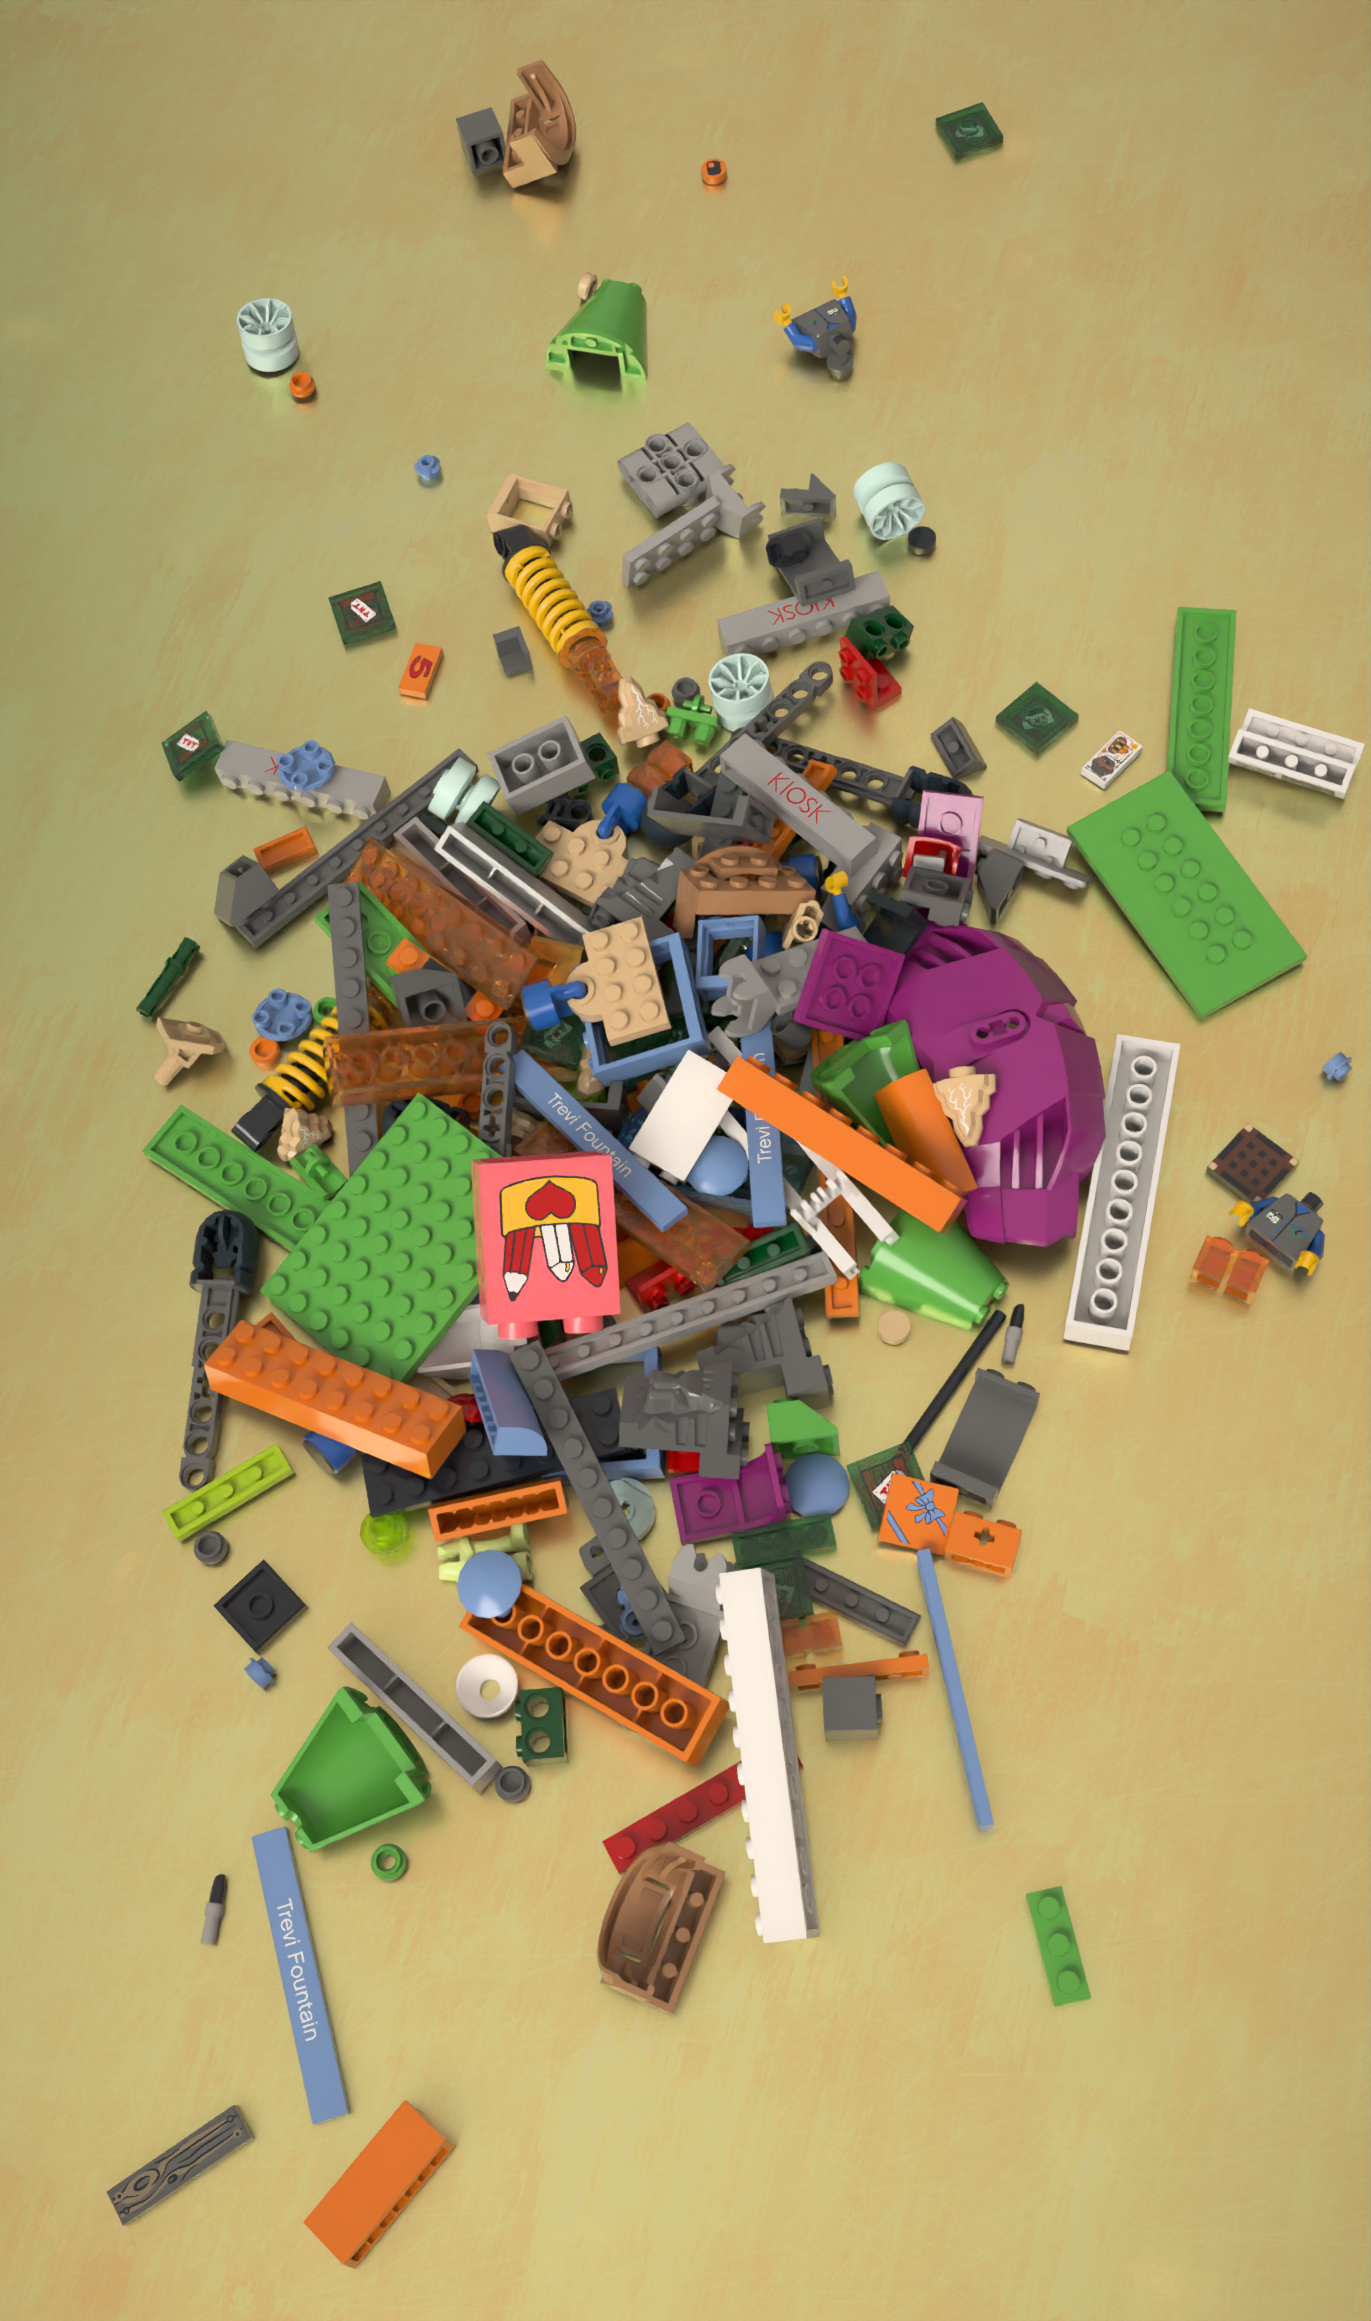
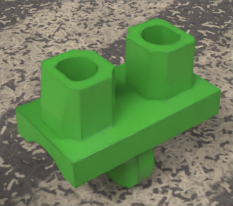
(681, 719)
(319, 1172)

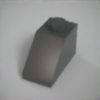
(997, 882)

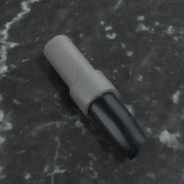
(1013, 1335)
(214, 1910)

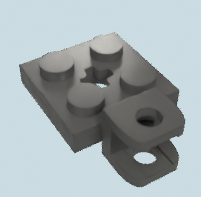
(603, 1587)

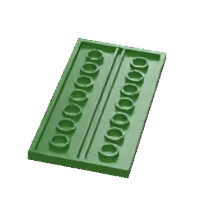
(1186, 894)

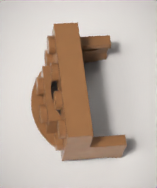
(529, 151)
(776, 892)
(636, 1913)

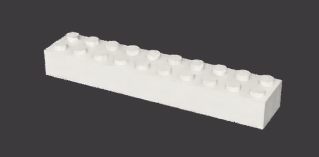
(1122, 1194)
(768, 1756)

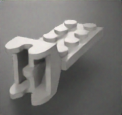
(720, 511)
(765, 986)
(697, 1610)

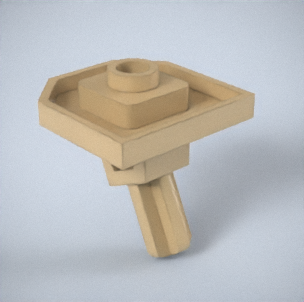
(185, 1045)

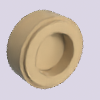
(587, 286)
(894, 1327)

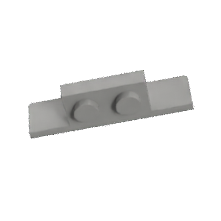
(1040, 850)

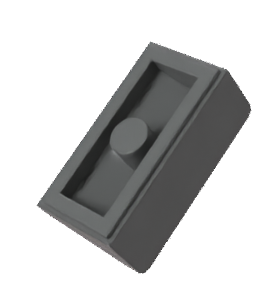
(958, 749)

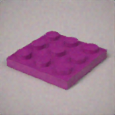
(848, 986)

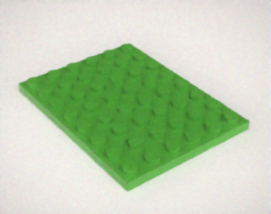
(392, 1249)

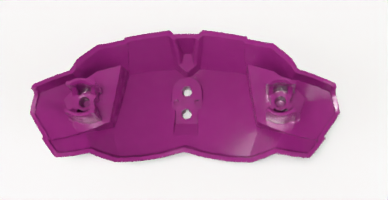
(1049, 1078)

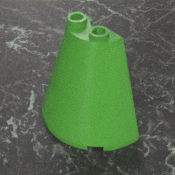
(607, 324)
(862, 1069)
(933, 1273)
(350, 1773)

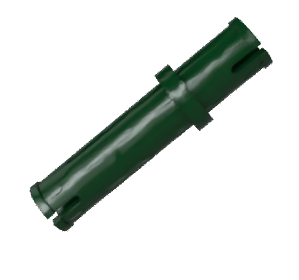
(171, 973)

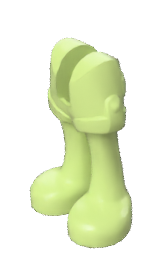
(464, 1548)

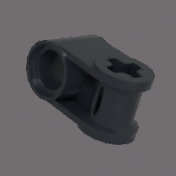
(566, 812)

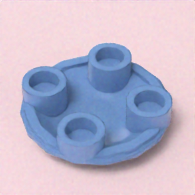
(306, 767)
(282, 1016)
(719, 1167)
(816, 1485)
(489, 1584)

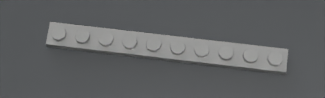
(691, 1316)

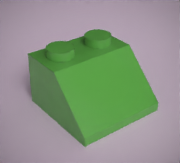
(800, 1430)

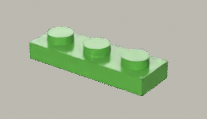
(1058, 1946)

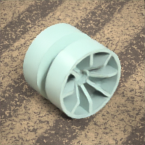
(268, 334)
(888, 501)
(739, 689)
(456, 791)

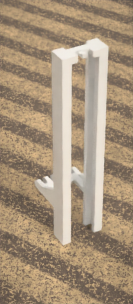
(837, 1183)

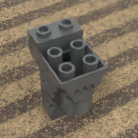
(642, 891)
(772, 1353)
(689, 1415)

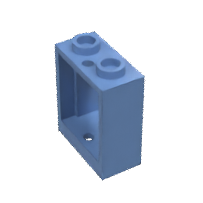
(718, 928)

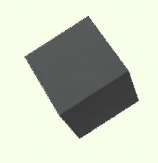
(481, 140)
(851, 1708)

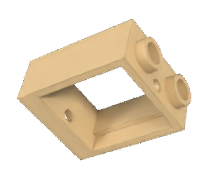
(520, 487)

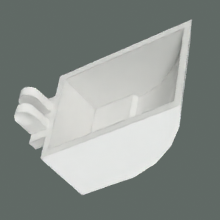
(454, 1352)

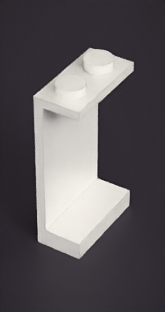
(682, 1119)

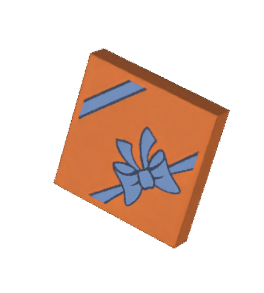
(917, 1514)

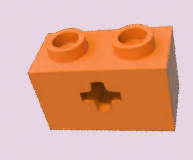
(999, 1552)

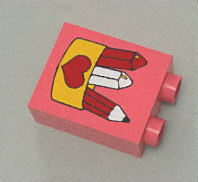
(546, 1241)

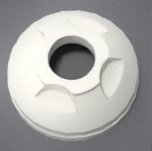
(476, 1674)

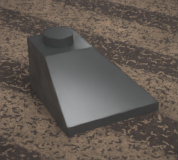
(428, 998)

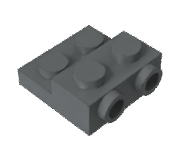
(943, 893)

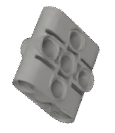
(670, 469)

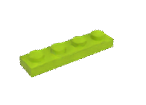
(227, 1492)

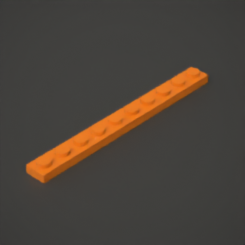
(838, 1216)

